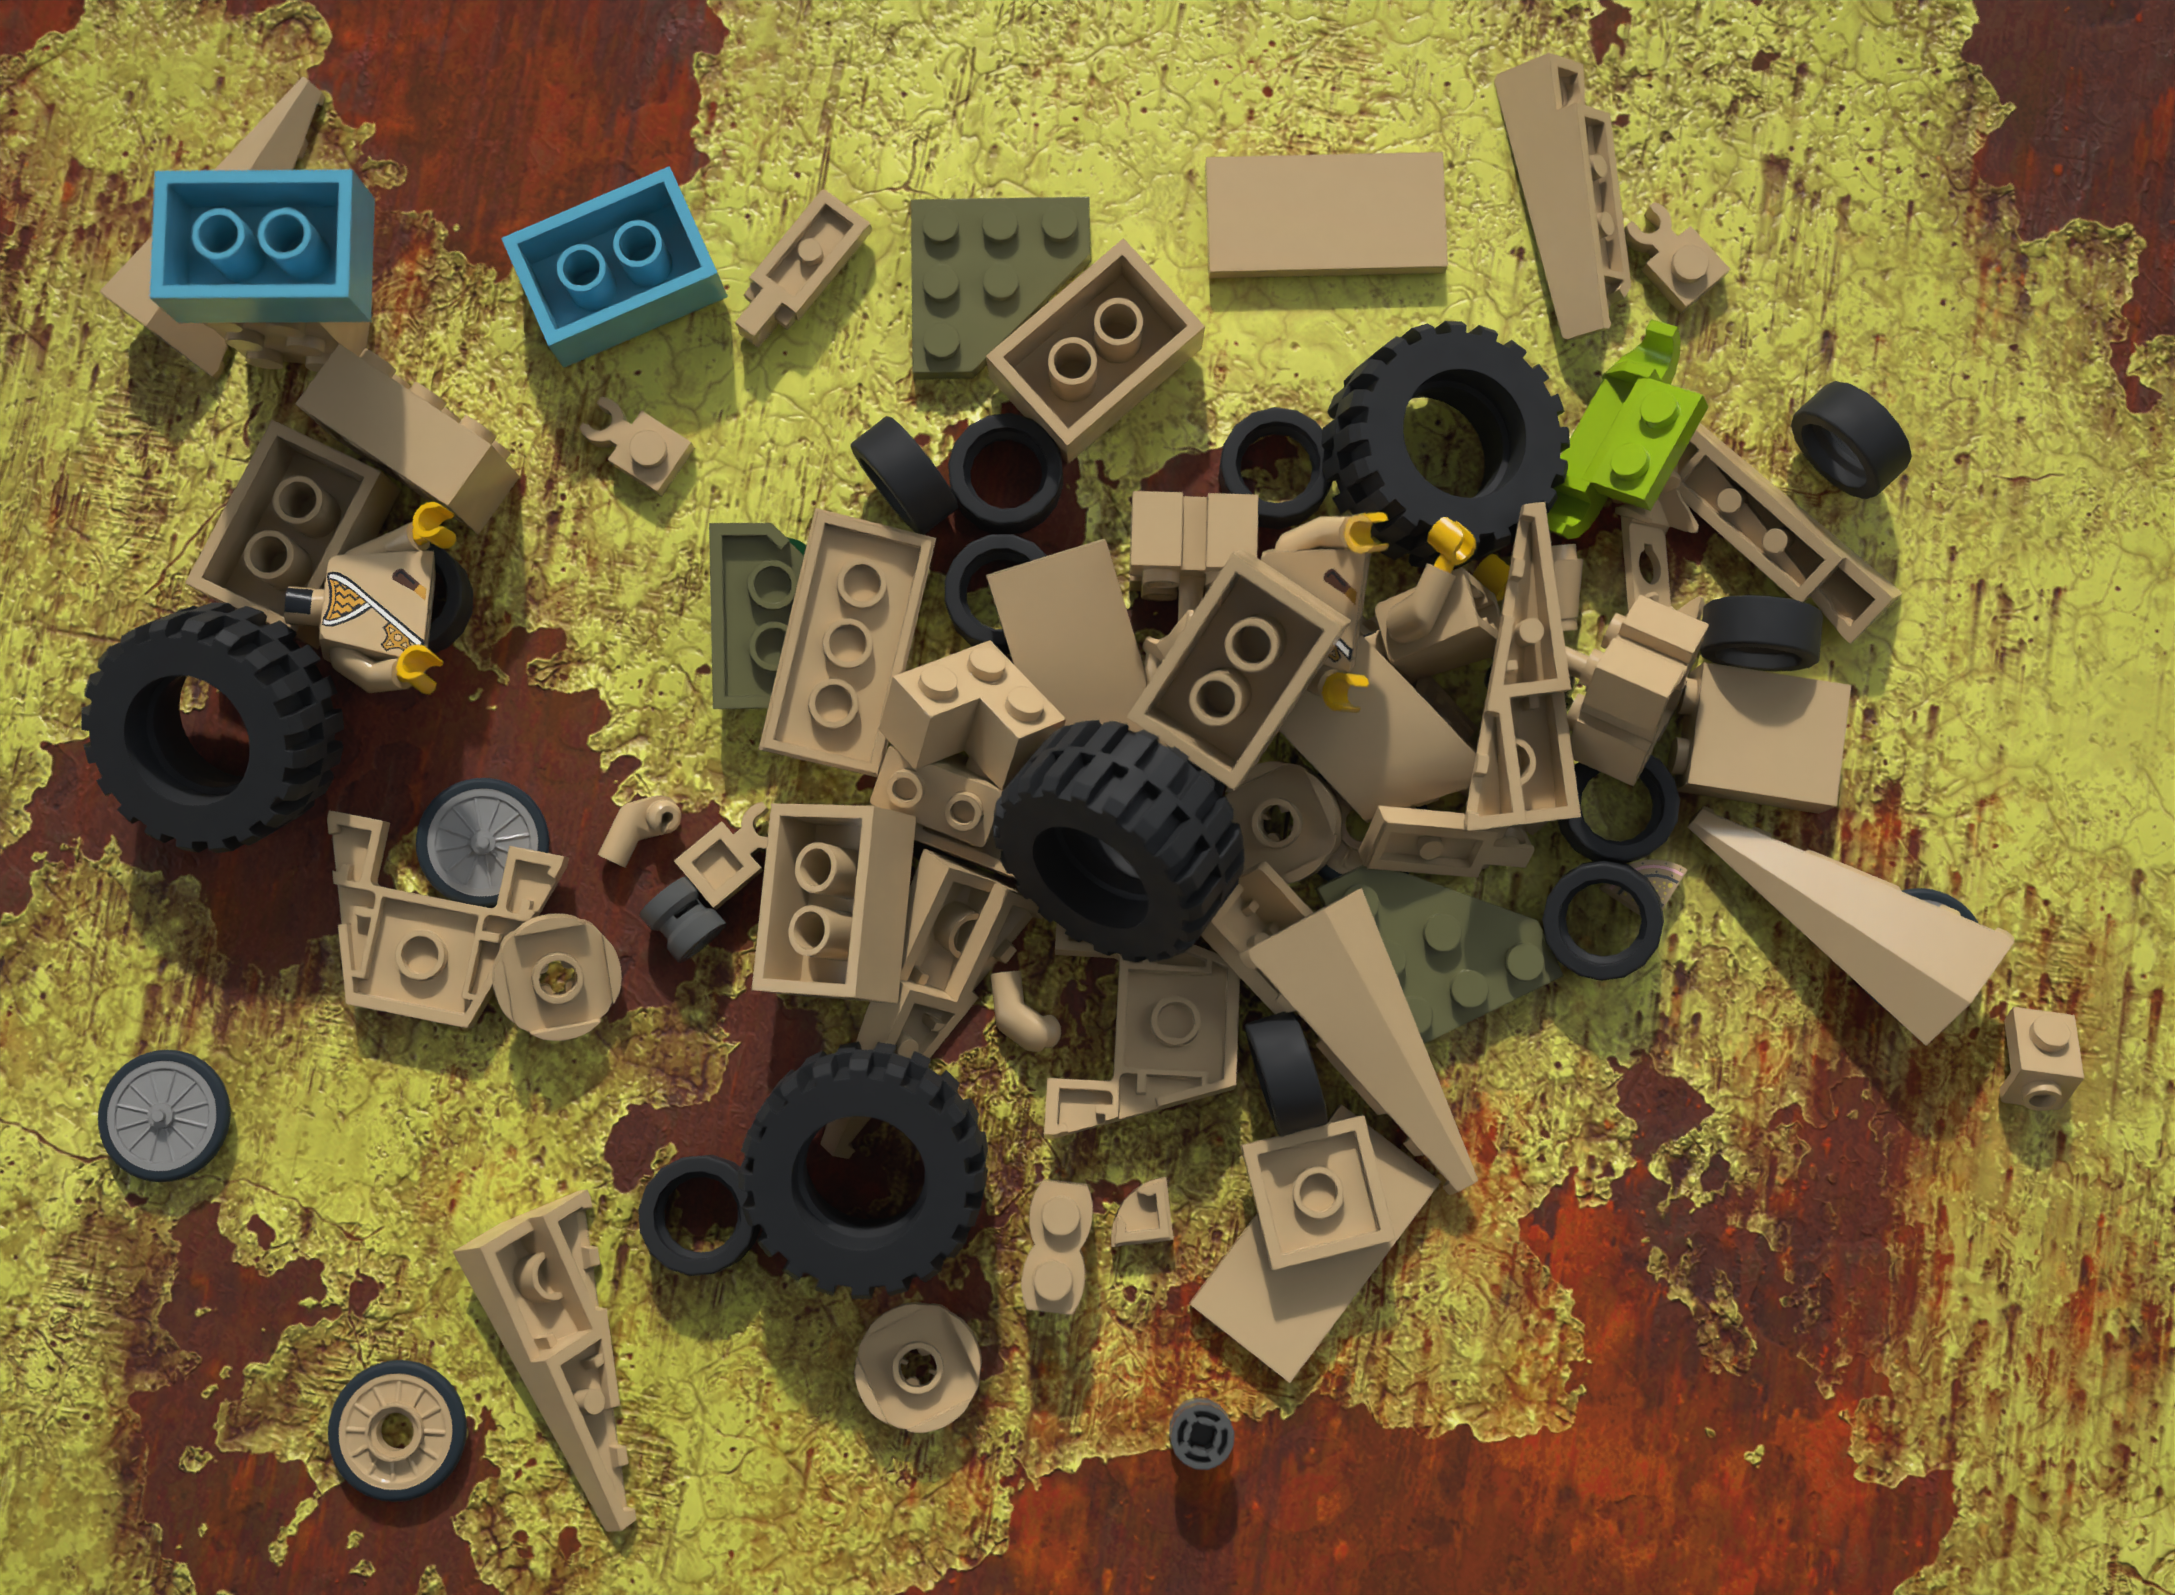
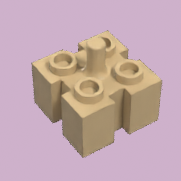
(1186, 542)
(1631, 687)

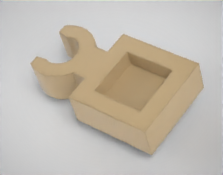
(1680, 265)
(643, 449)
(724, 861)

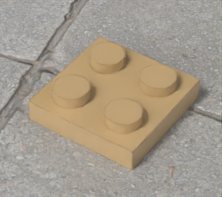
(1318, 1192)

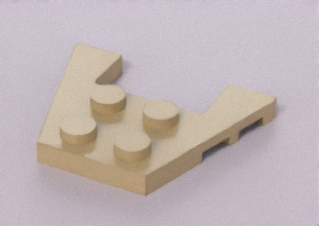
(421, 950)
(1170, 1040)

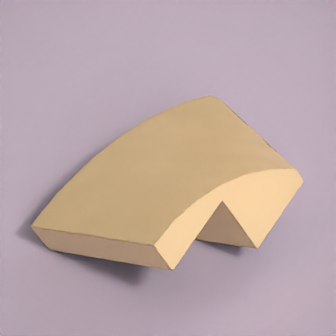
(1387, 752)

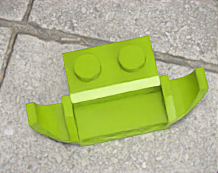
(1628, 434)

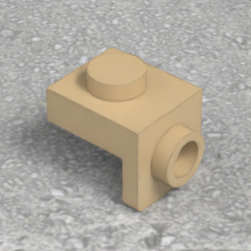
(2042, 1059)

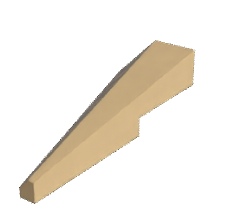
(269, 146)
(1524, 740)
(954, 935)
(1902, 950)
(1348, 993)
(545, 1307)

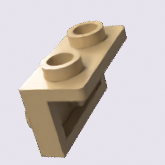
(944, 796)
(1253, 912)

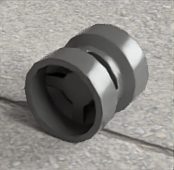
(682, 919)
(1194, 1423)

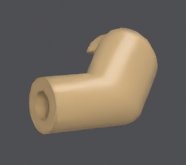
(636, 822)
(1017, 1019)

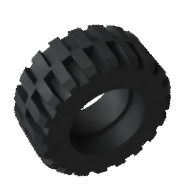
(1494, 393)
(154, 766)
(1119, 840)
(849, 1248)

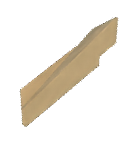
(1569, 188)
(1781, 536)

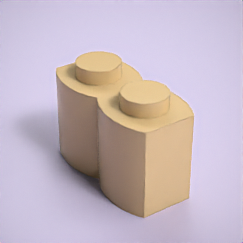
(1055, 1265)

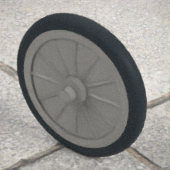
(468, 837)
(164, 1115)

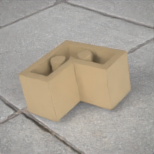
(970, 705)

